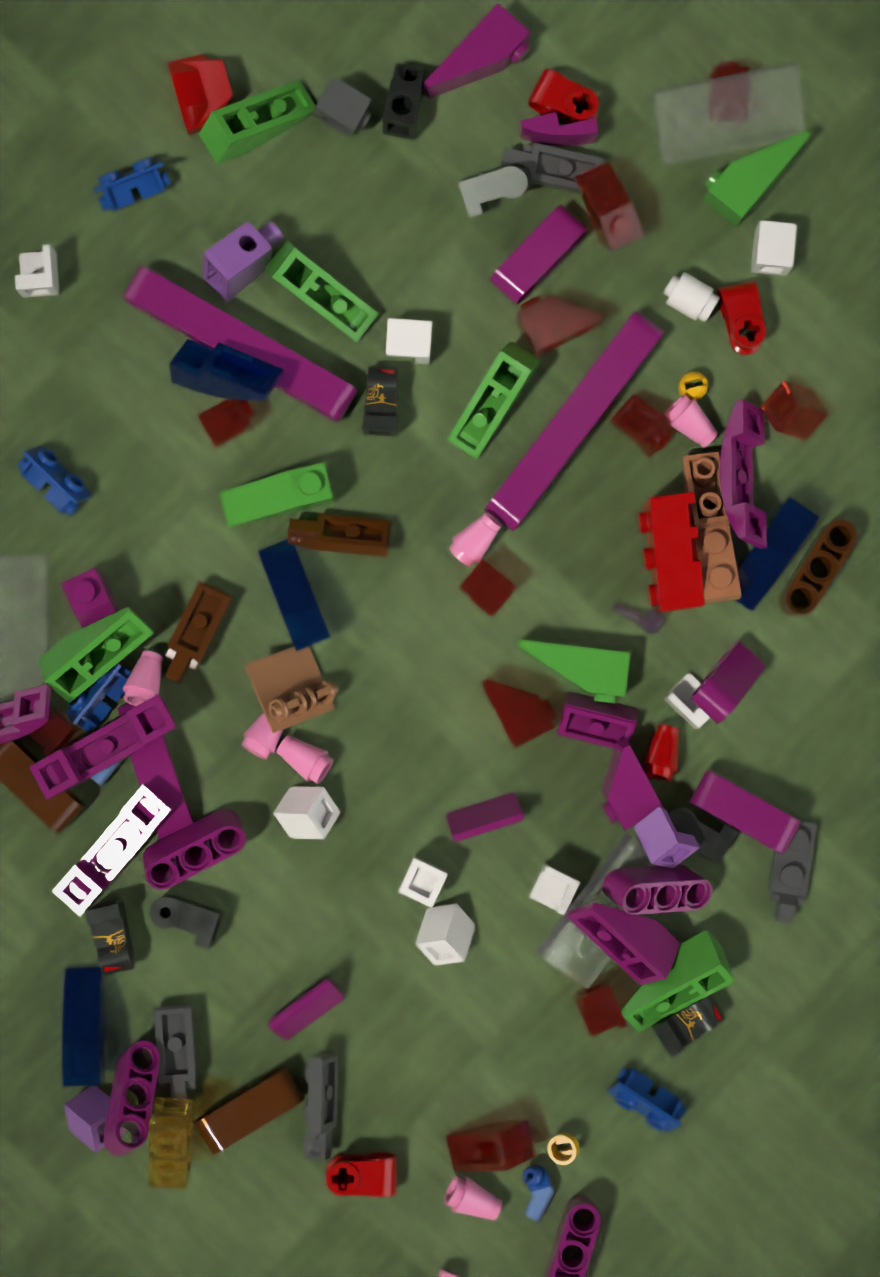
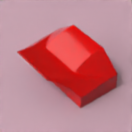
(200, 88)

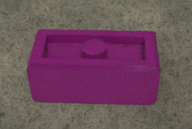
(596, 721)
(484, 817)
(306, 1008)

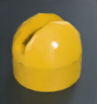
(696, 392)
(566, 1155)

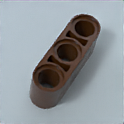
(833, 559)
(18, 778)
(249, 1110)

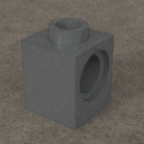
(342, 107)

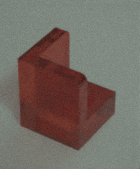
(794, 410)
(487, 588)
(55, 732)
(599, 1009)

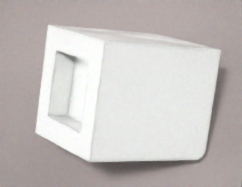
(773, 248)
(38, 273)
(409, 339)
(680, 701)
(307, 812)
(423, 881)
(554, 889)
(445, 934)

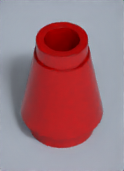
(662, 755)

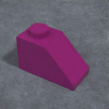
(90, 597)
(627, 789)

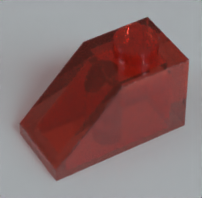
(609, 207)
(554, 323)
(519, 712)
(491, 1146)

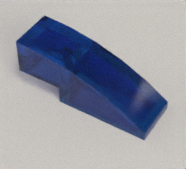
(223, 372)
(784, 537)
(294, 595)
(83, 1027)

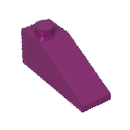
(484, 52)
(632, 941)

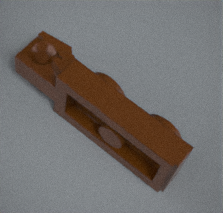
(342, 534)
(196, 630)

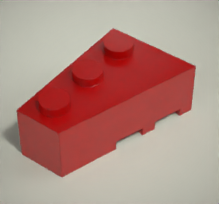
(671, 553)

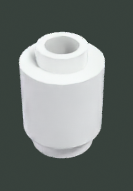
(691, 297)

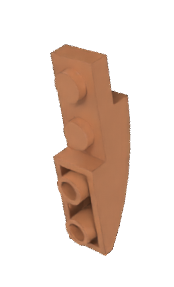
(714, 543)

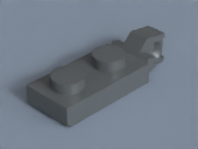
(552, 165)
(791, 873)
(177, 1049)
(321, 1105)

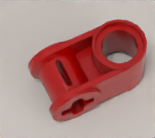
(560, 95)
(742, 310)
(367, 1175)

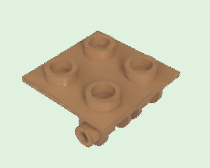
(290, 688)

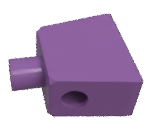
(239, 258)

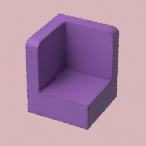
(662, 841)
(88, 1116)

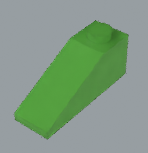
(255, 120)
(748, 178)
(321, 291)
(493, 399)
(278, 495)
(91, 652)
(588, 669)
(695, 974)

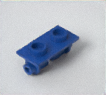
(144, 177)
(43, 467)
(88, 707)
(658, 1109)

